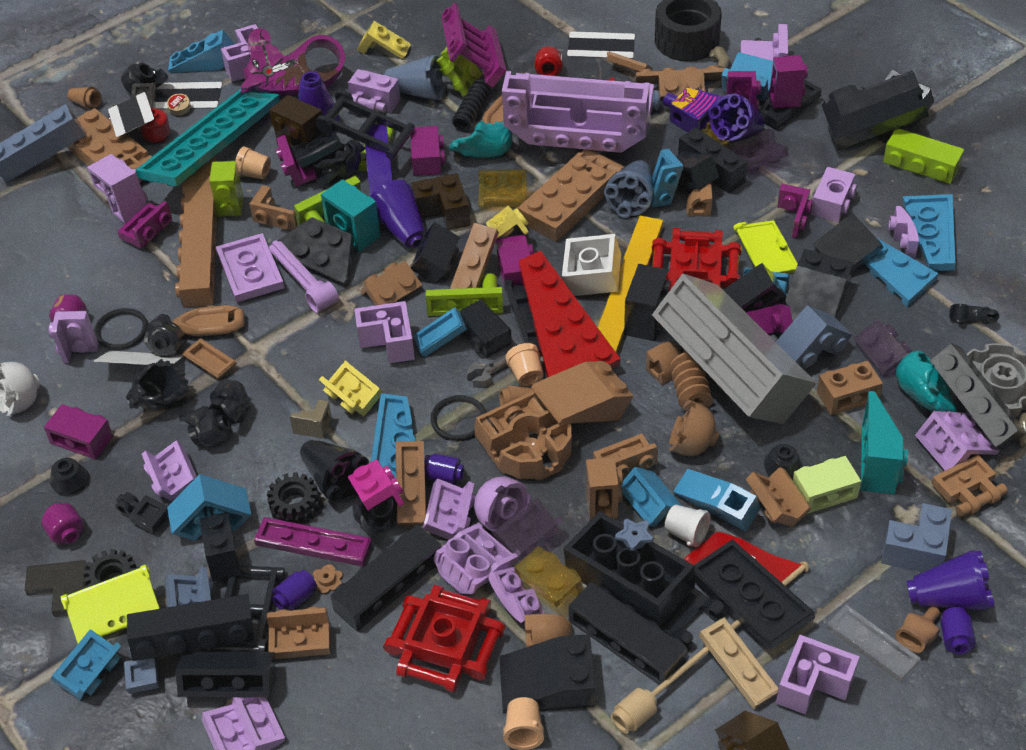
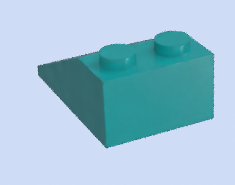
(880, 449)

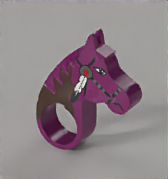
(282, 74)

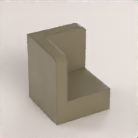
(312, 423)

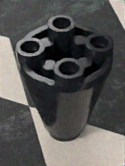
(331, 467)

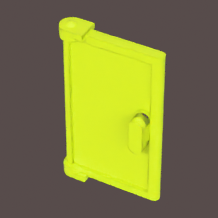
(766, 246)
(110, 601)

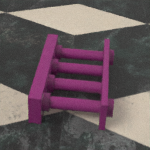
(473, 44)

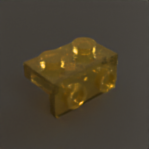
(502, 188)
(549, 576)

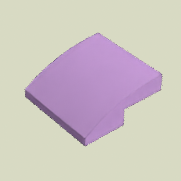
(243, 725)

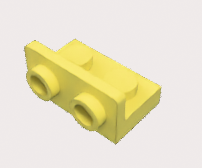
(506, 220)

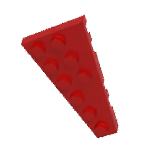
(560, 322)

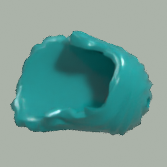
(485, 142)
(924, 383)

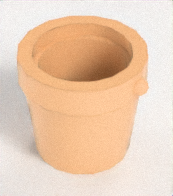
(252, 163)
(525, 363)
(523, 724)

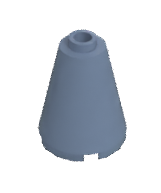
(420, 78)

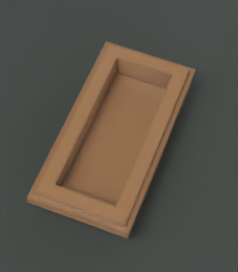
(627, 62)
(209, 358)

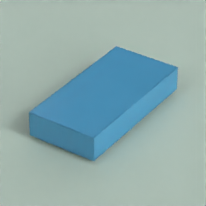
(439, 332)

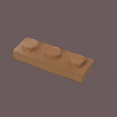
(475, 257)
(411, 477)

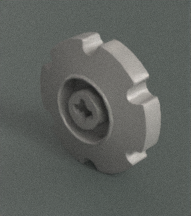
(1005, 372)

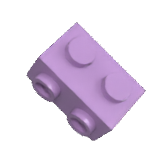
(169, 470)
(448, 509)

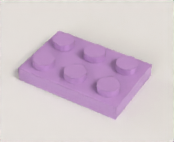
(249, 267)

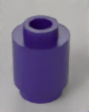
(444, 468)
(294, 590)
(957, 630)

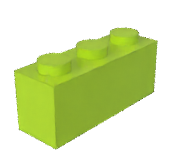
(923, 155)

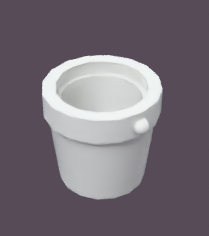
(688, 524)

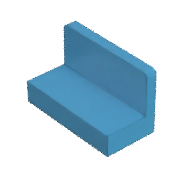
(648, 495)

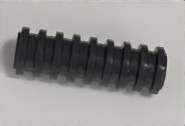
(471, 105)

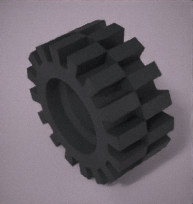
(293, 486)
(107, 564)

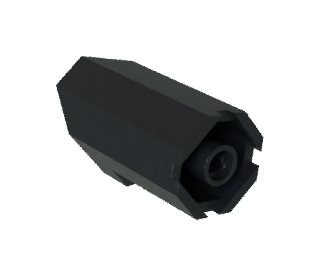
(874, 110)

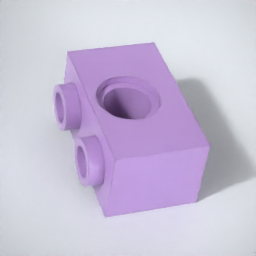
(833, 194)

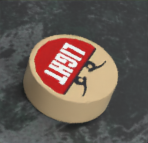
(178, 104)

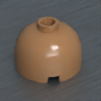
(693, 430)

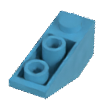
(201, 55)
(719, 498)

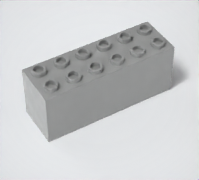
(733, 349)

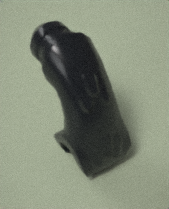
(976, 314)

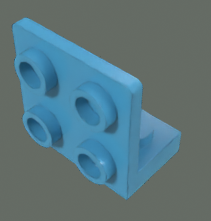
(747, 62)

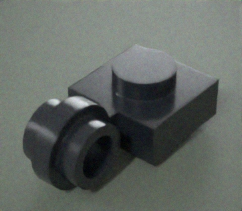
(146, 513)

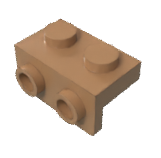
(392, 285)
(630, 454)
(779, 496)
(299, 632)

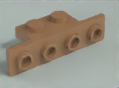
(676, 81)

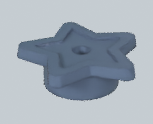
(634, 541)

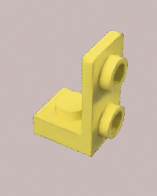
(385, 38)

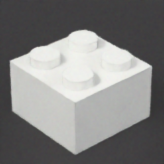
(592, 264)

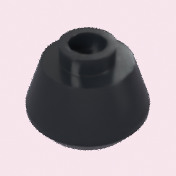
(784, 457)
(67, 475)

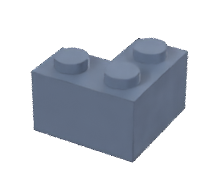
(811, 334)
(920, 545)

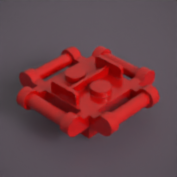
(698, 257)
(445, 636)

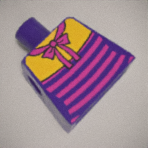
(690, 108)

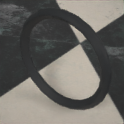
(118, 311)
(447, 400)

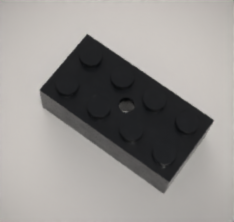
(644, 578)

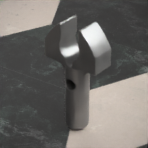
(484, 372)

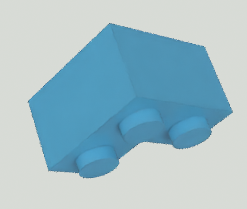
(206, 498)

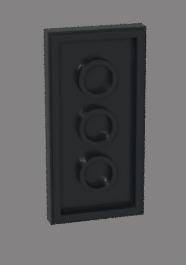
(752, 594)

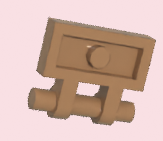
(963, 479)

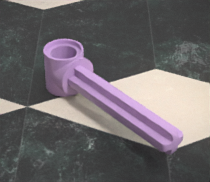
(318, 294)

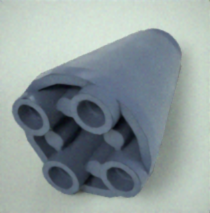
(630, 189)

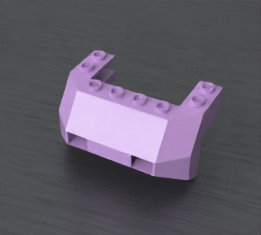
(576, 111)

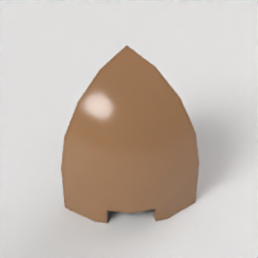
(700, 202)
(659, 361)
(545, 627)

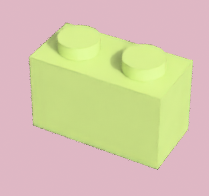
(828, 483)

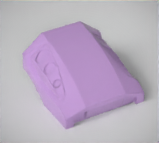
(471, 558)

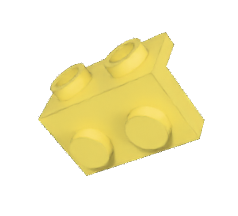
(353, 388)

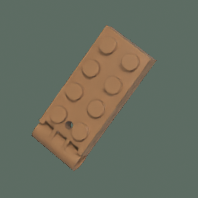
(102, 141)
(569, 194)

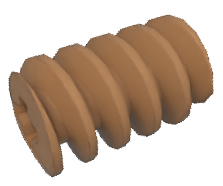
(690, 381)

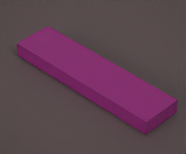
(313, 541)

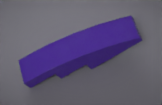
(377, 162)

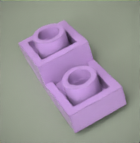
(904, 231)
(513, 594)

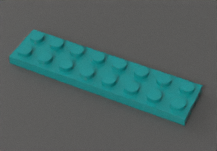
(207, 137)

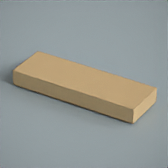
(739, 663)

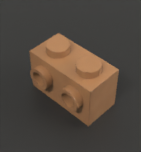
(848, 387)
(603, 486)

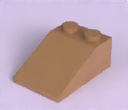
(584, 394)

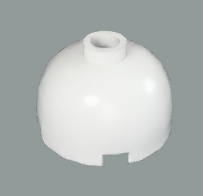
(17, 387)

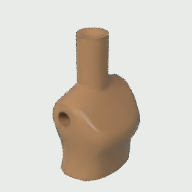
(918, 630)

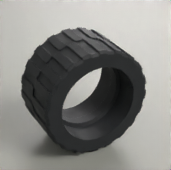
(687, 28)

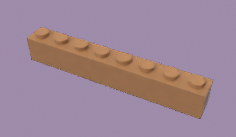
(197, 240)

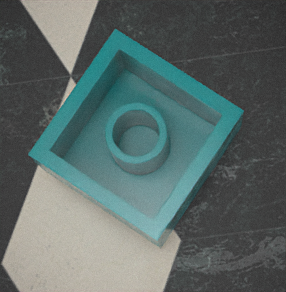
(351, 212)

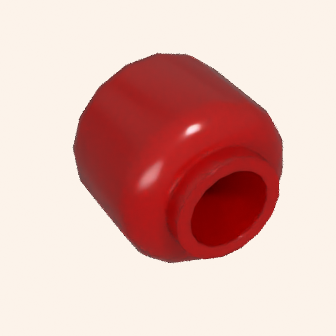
(548, 61)
(157, 129)

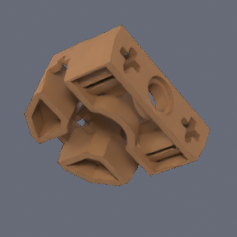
(510, 438)

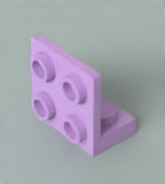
(768, 49)
(953, 438)

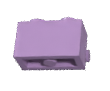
(375, 90)

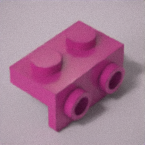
(375, 484)

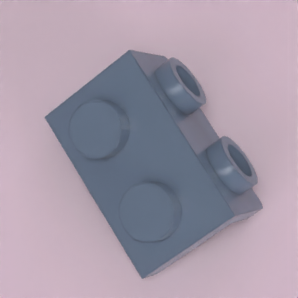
(187, 588)

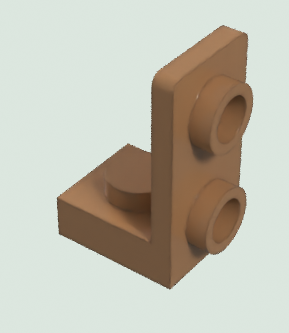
(266, 213)

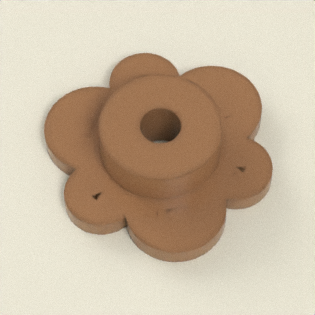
(327, 578)

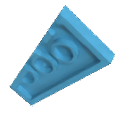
(935, 228)
(901, 273)
(392, 425)

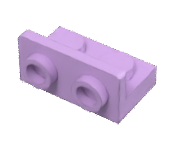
(72, 333)

